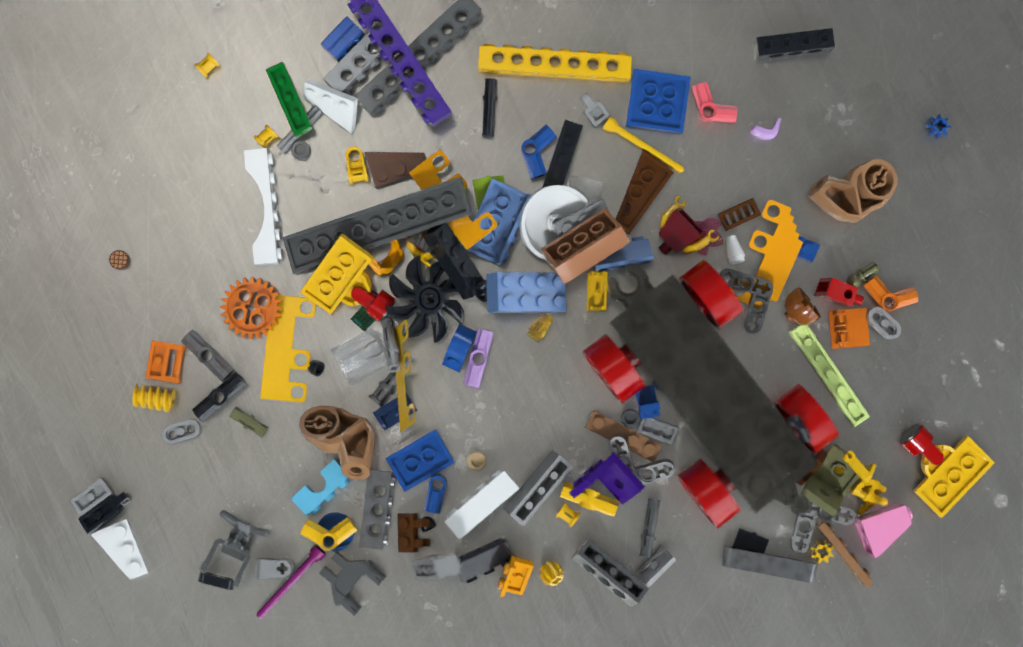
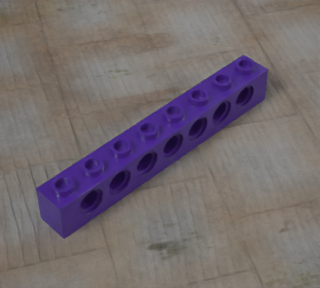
(377, 14)

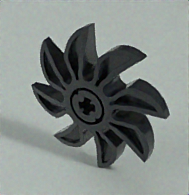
(417, 300)

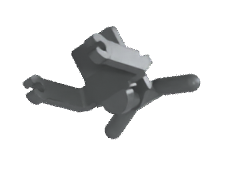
(236, 543)

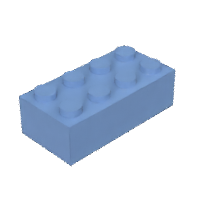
(525, 292)

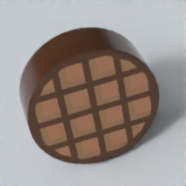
(119, 259)

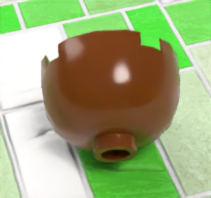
(800, 308)

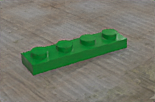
(289, 99)

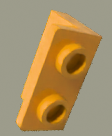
(515, 576)

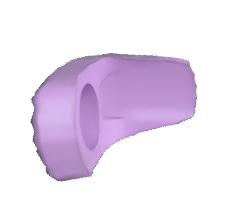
(765, 134)

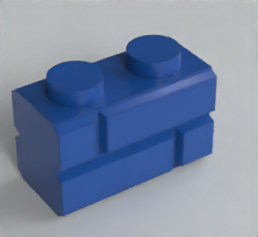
(342, 39)

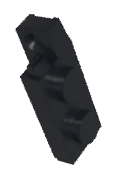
(103, 512)

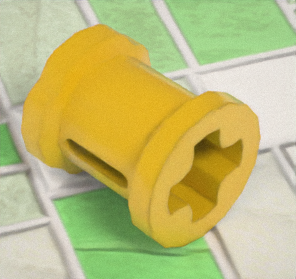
(206, 65)
(265, 136)
(571, 521)

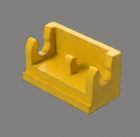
(596, 291)

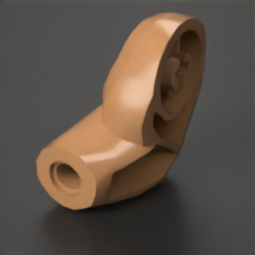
(858, 194)
(342, 434)

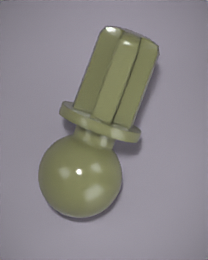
(864, 274)

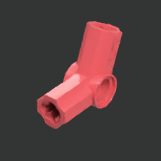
(703, 100)

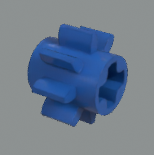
(941, 123)

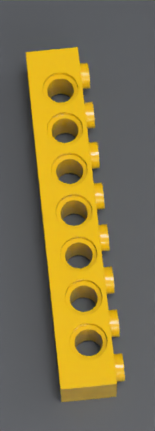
(563, 70)

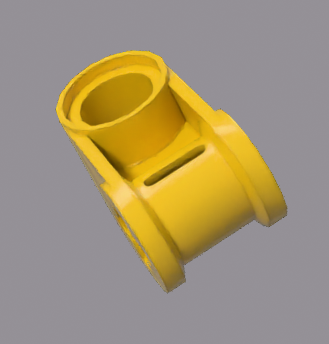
(356, 167)

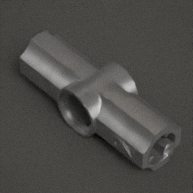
(198, 347)

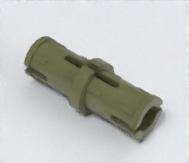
(249, 422)

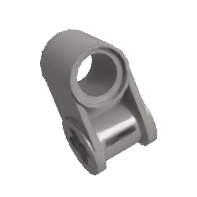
(270, 568)

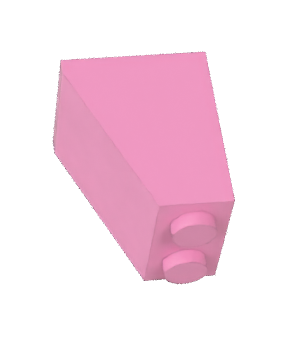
(882, 527)

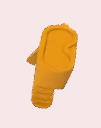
(393, 258)

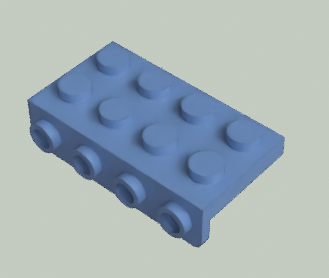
(505, 206)

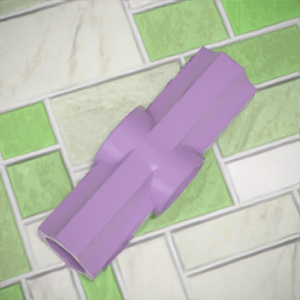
(481, 345)

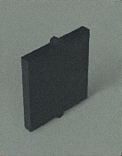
(750, 541)

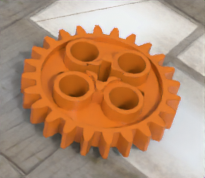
(268, 312)

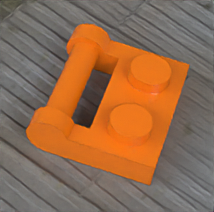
(159, 361)

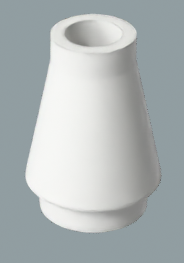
(735, 253)

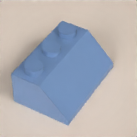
(635, 252)

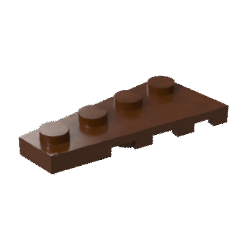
(644, 187)

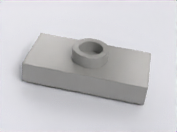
(658, 430)

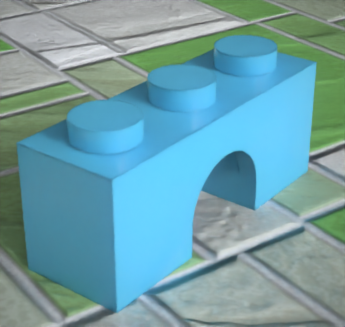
(310, 501)

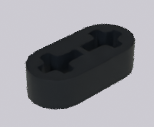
(216, 580)

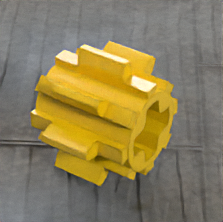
(823, 545)
(551, 573)

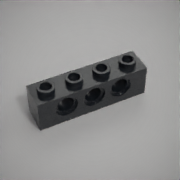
(794, 44)

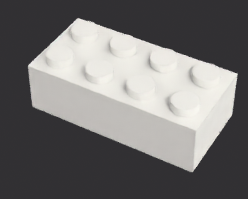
(479, 506)

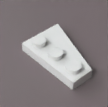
(333, 103)

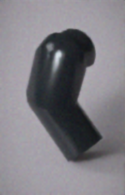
(800, 427)

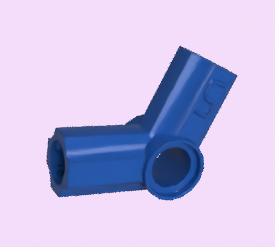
(539, 141)

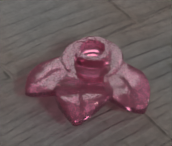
(707, 225)

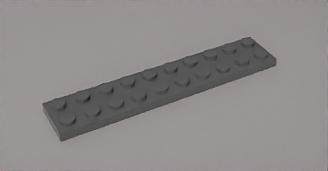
(380, 223)

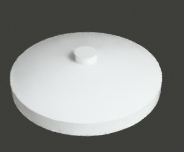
(542, 210)

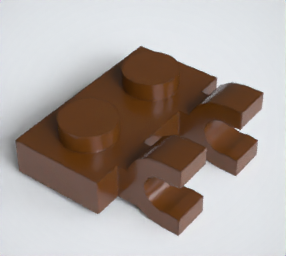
(408, 532)

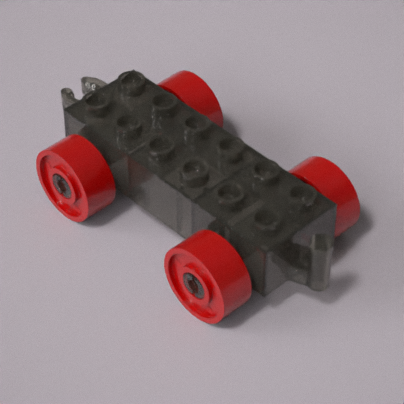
(710, 392)

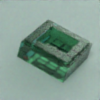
(362, 319)

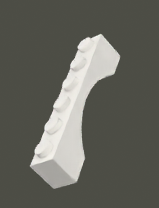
(265, 248)

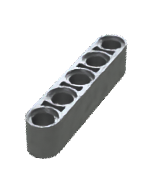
(769, 564)

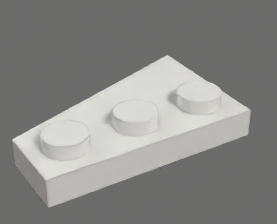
(123, 548)

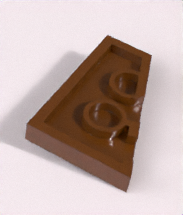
(392, 166)

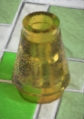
(539, 329)

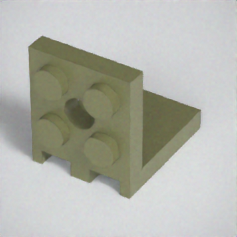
(826, 486)

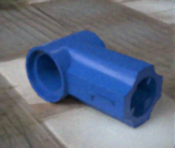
(435, 495)

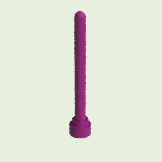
(315, 555)

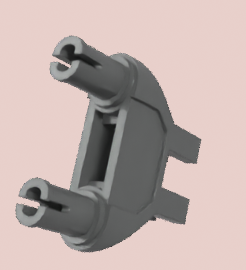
(347, 578)

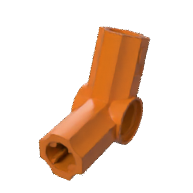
(899, 298)

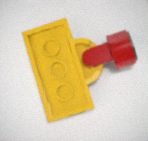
(343, 279)
(947, 469)

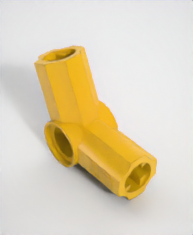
(318, 533)

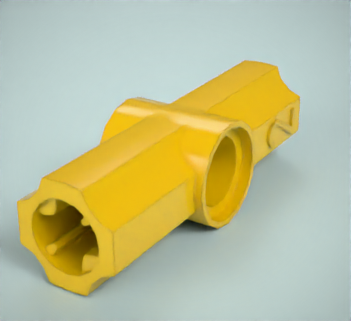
(591, 500)

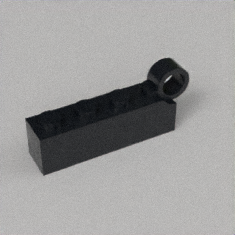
(456, 262)

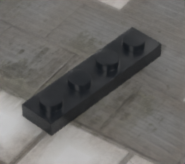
(563, 154)

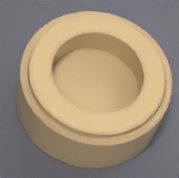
(476, 461)

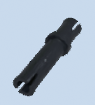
(489, 107)

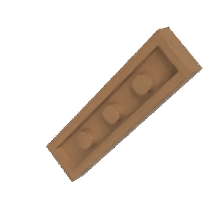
(636, 442)
(840, 547)

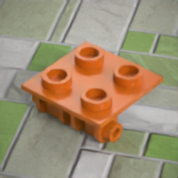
(848, 328)

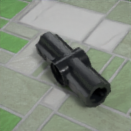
(210, 405)

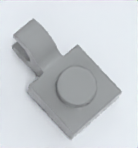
(595, 112)

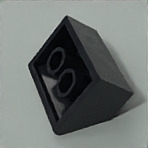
(484, 559)

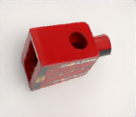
(838, 292)

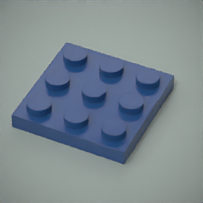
(658, 101)

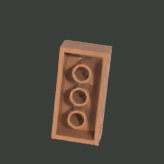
(585, 245)

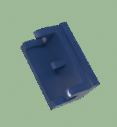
(389, 414)

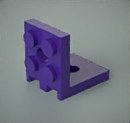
(609, 473)

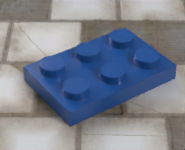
(420, 460)

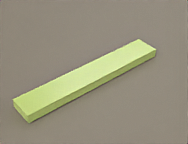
(829, 374)

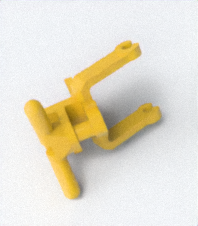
(870, 487)

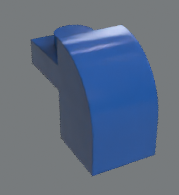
(459, 347)
(647, 402)

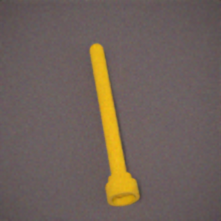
(612, 125)

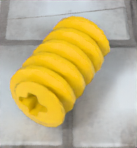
(153, 398)

